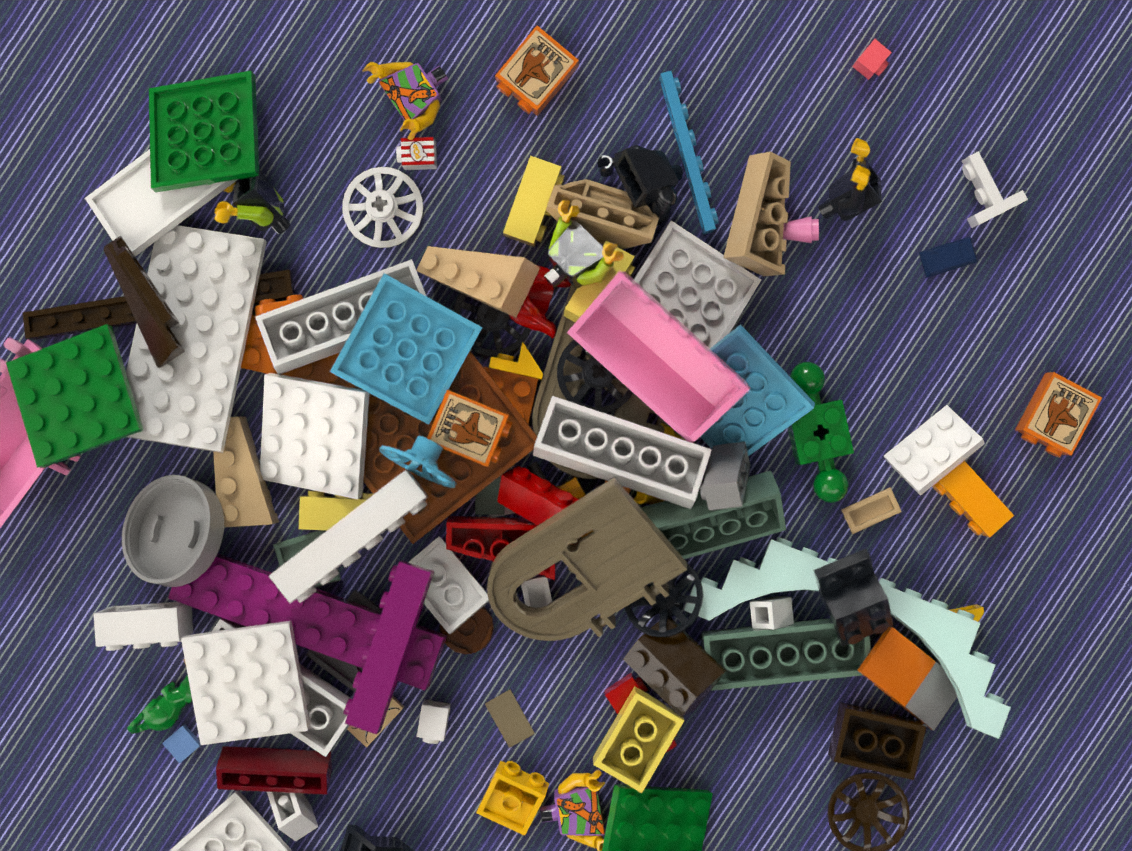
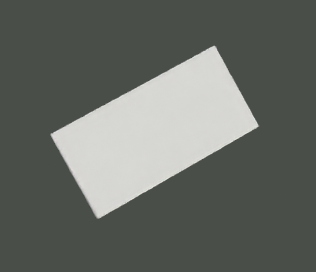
(140, 215)

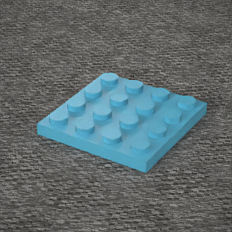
(406, 349)
(770, 403)

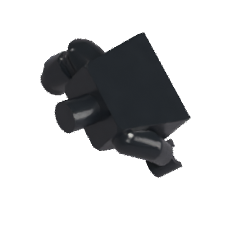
(645, 177)

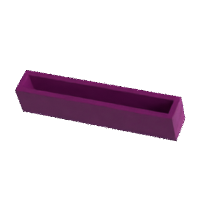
(389, 647)

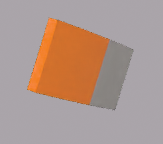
(909, 677)

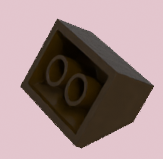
(675, 668)

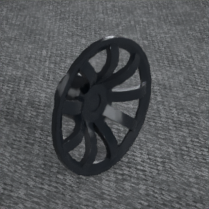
(493, 321)
(594, 375)
(669, 606)

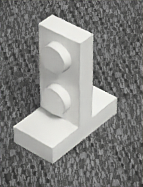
(987, 191)

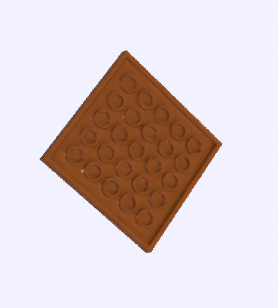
(400, 430)

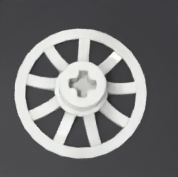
(382, 207)

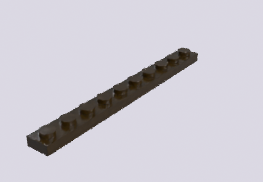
(116, 311)

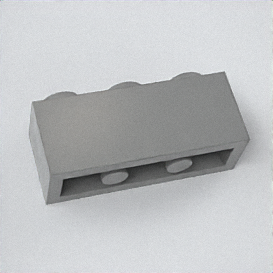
(726, 476)

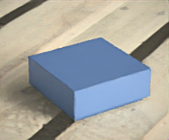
(182, 743)

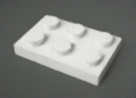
(934, 450)
(453, 589)

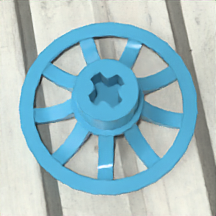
(424, 453)

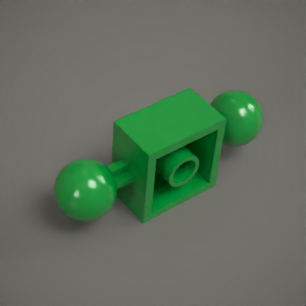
(830, 483)

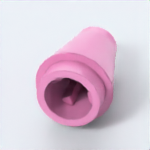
(802, 230)

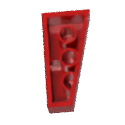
(487, 536)

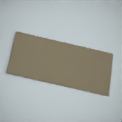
(509, 718)

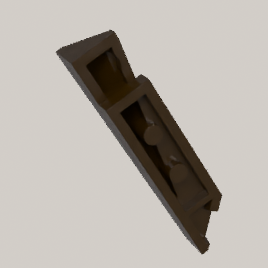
(145, 302)

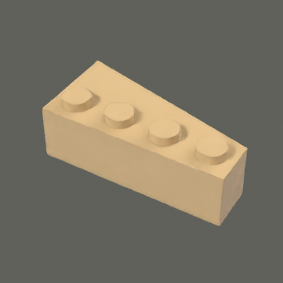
(760, 216)

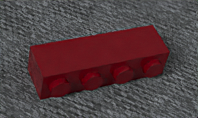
(273, 770)

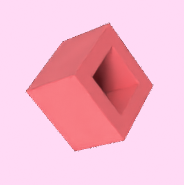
(872, 60)

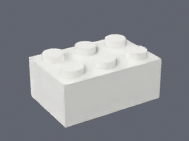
(142, 625)

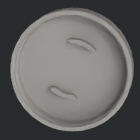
(172, 531)

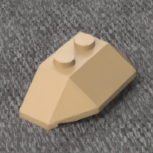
(605, 213)

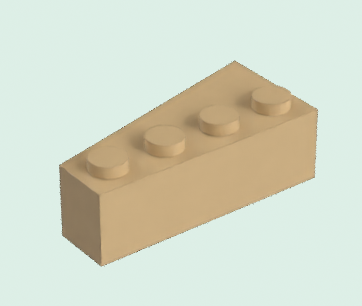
(486, 277)
(239, 480)

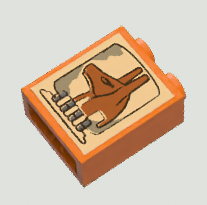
(536, 71)
(1058, 414)
(470, 428)

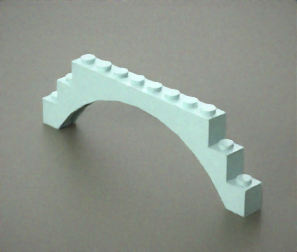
(941, 630)

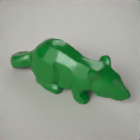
(164, 710)

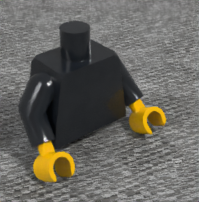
(856, 189)

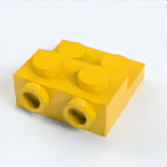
(513, 797)

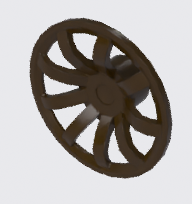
(868, 811)

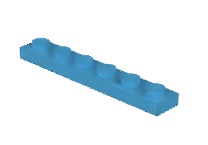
(685, 141)

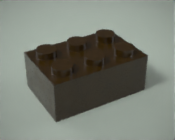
(877, 741)

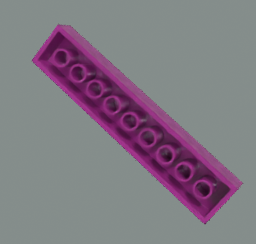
(319, 623)

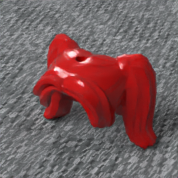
(537, 303)

